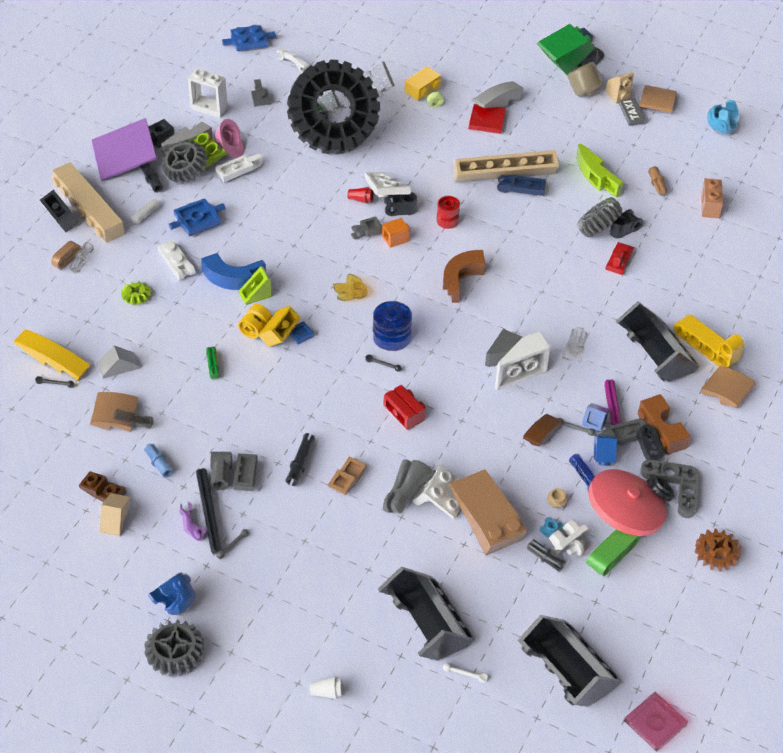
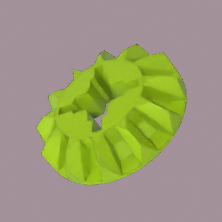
(135, 298)

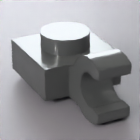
(260, 96)
(367, 226)

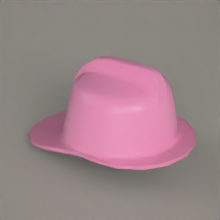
(229, 138)

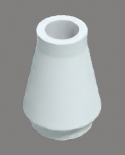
(327, 688)

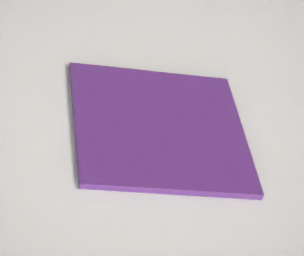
(123, 149)

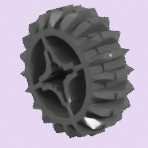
(184, 161)
(599, 217)
(164, 641)

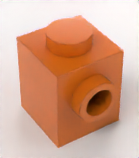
(396, 232)

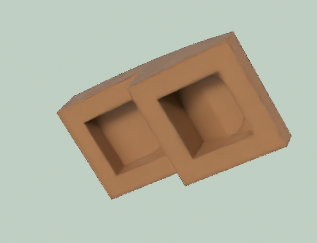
(348, 476)

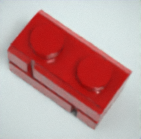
(404, 406)

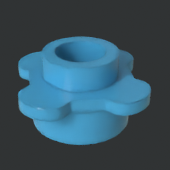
(549, 522)

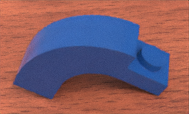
(228, 276)

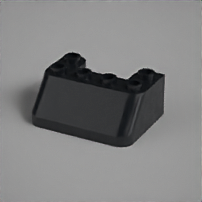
(571, 658)

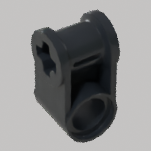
(402, 204)
(626, 224)

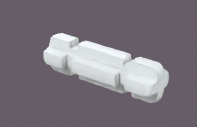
(145, 211)

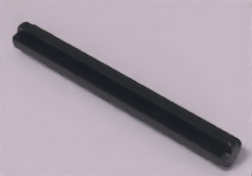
(208, 510)

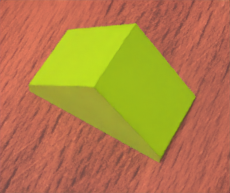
(256, 288)

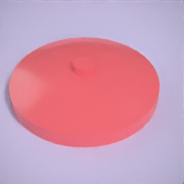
(627, 502)

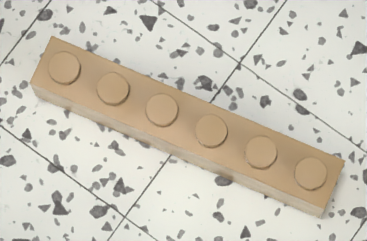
(509, 164)
(88, 202)

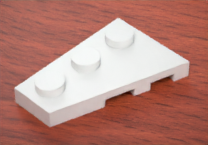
(384, 185)

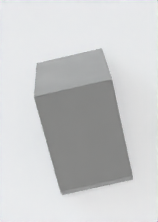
(117, 362)

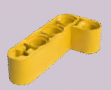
(709, 343)

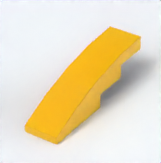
(52, 353)

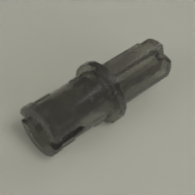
(134, 418)

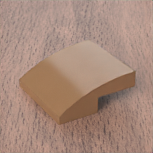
(658, 98)
(728, 386)
(105, 407)

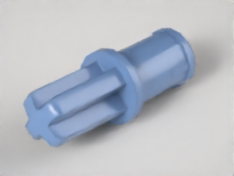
(158, 460)

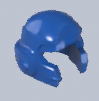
(175, 594)

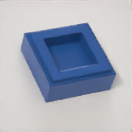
(301, 333)

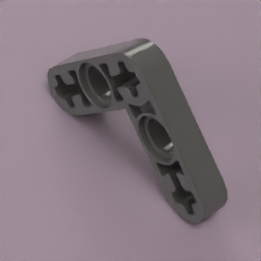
(684, 482)

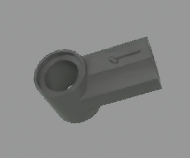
(220, 464)

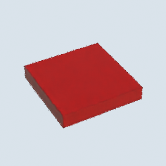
(487, 119)

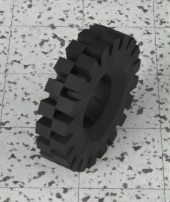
(313, 126)

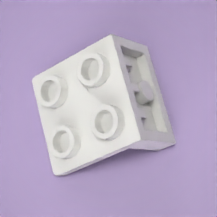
(439, 492)

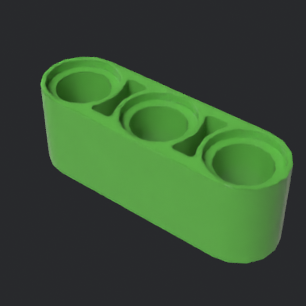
(611, 551)

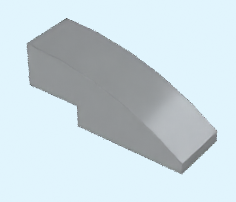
(499, 95)
(186, 133)

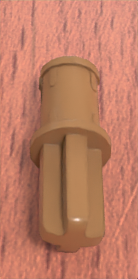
(657, 180)

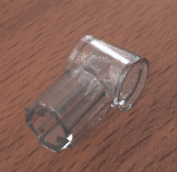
(575, 347)

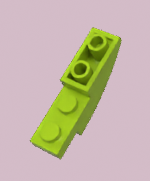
(595, 173)

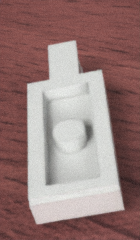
(238, 166)

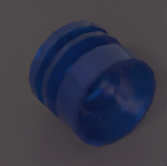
(392, 325)

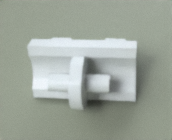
(561, 542)

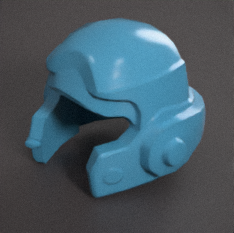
(724, 118)

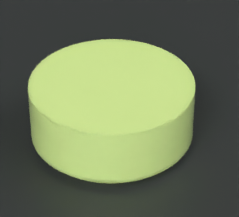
(435, 99)

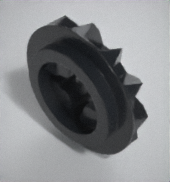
(660, 487)

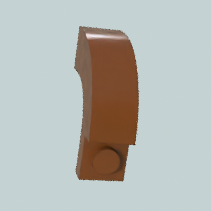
(459, 267)

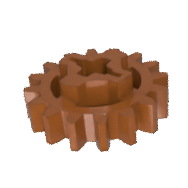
(717, 549)

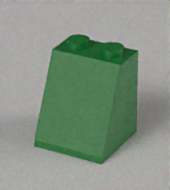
(566, 47)

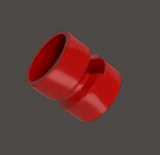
(448, 212)

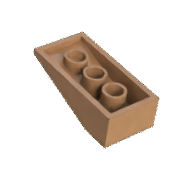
(488, 512)

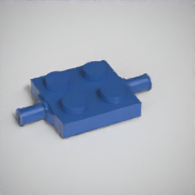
(248, 37)
(197, 217)

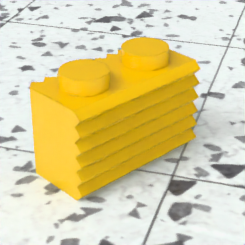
(422, 83)
(279, 326)

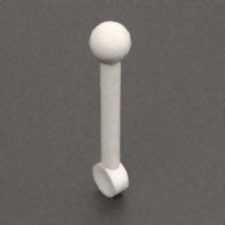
(482, 677)

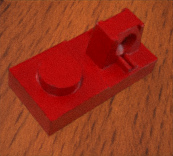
(619, 258)

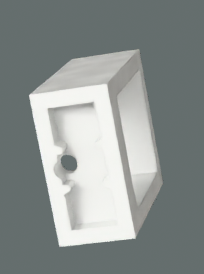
(205, 104)

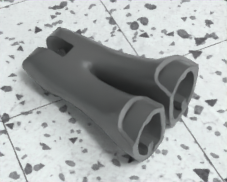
(408, 479)

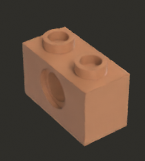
(711, 198)

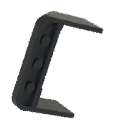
(659, 342)
(431, 611)

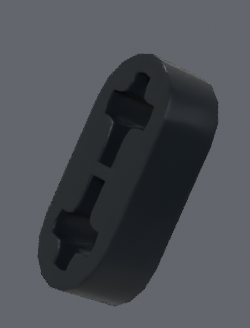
(649, 443)

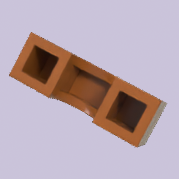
(672, 436)

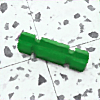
(213, 365)

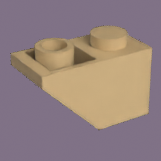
(620, 87)

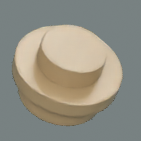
(557, 498)

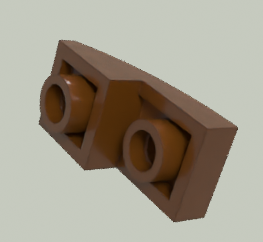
(542, 429)
(99, 487)

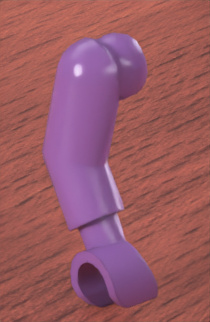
(190, 528)

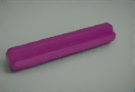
(612, 401)

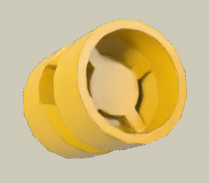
(254, 320)

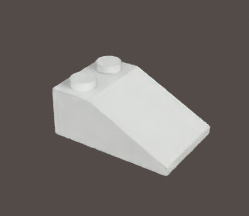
(523, 361)

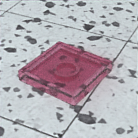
(655, 721)

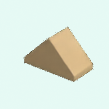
(114, 514)

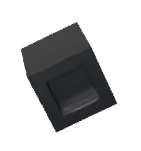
(161, 132)

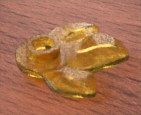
(351, 289)

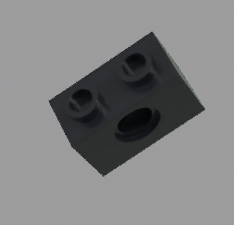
(59, 210)

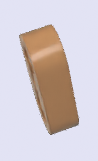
(65, 255)

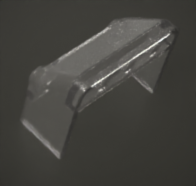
(335, 101)

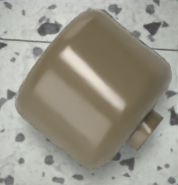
(585, 79)

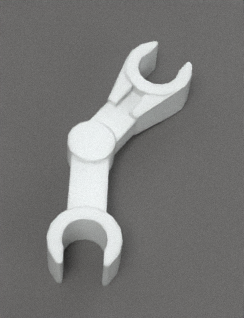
(302, 65)

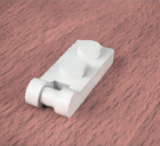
(176, 260)

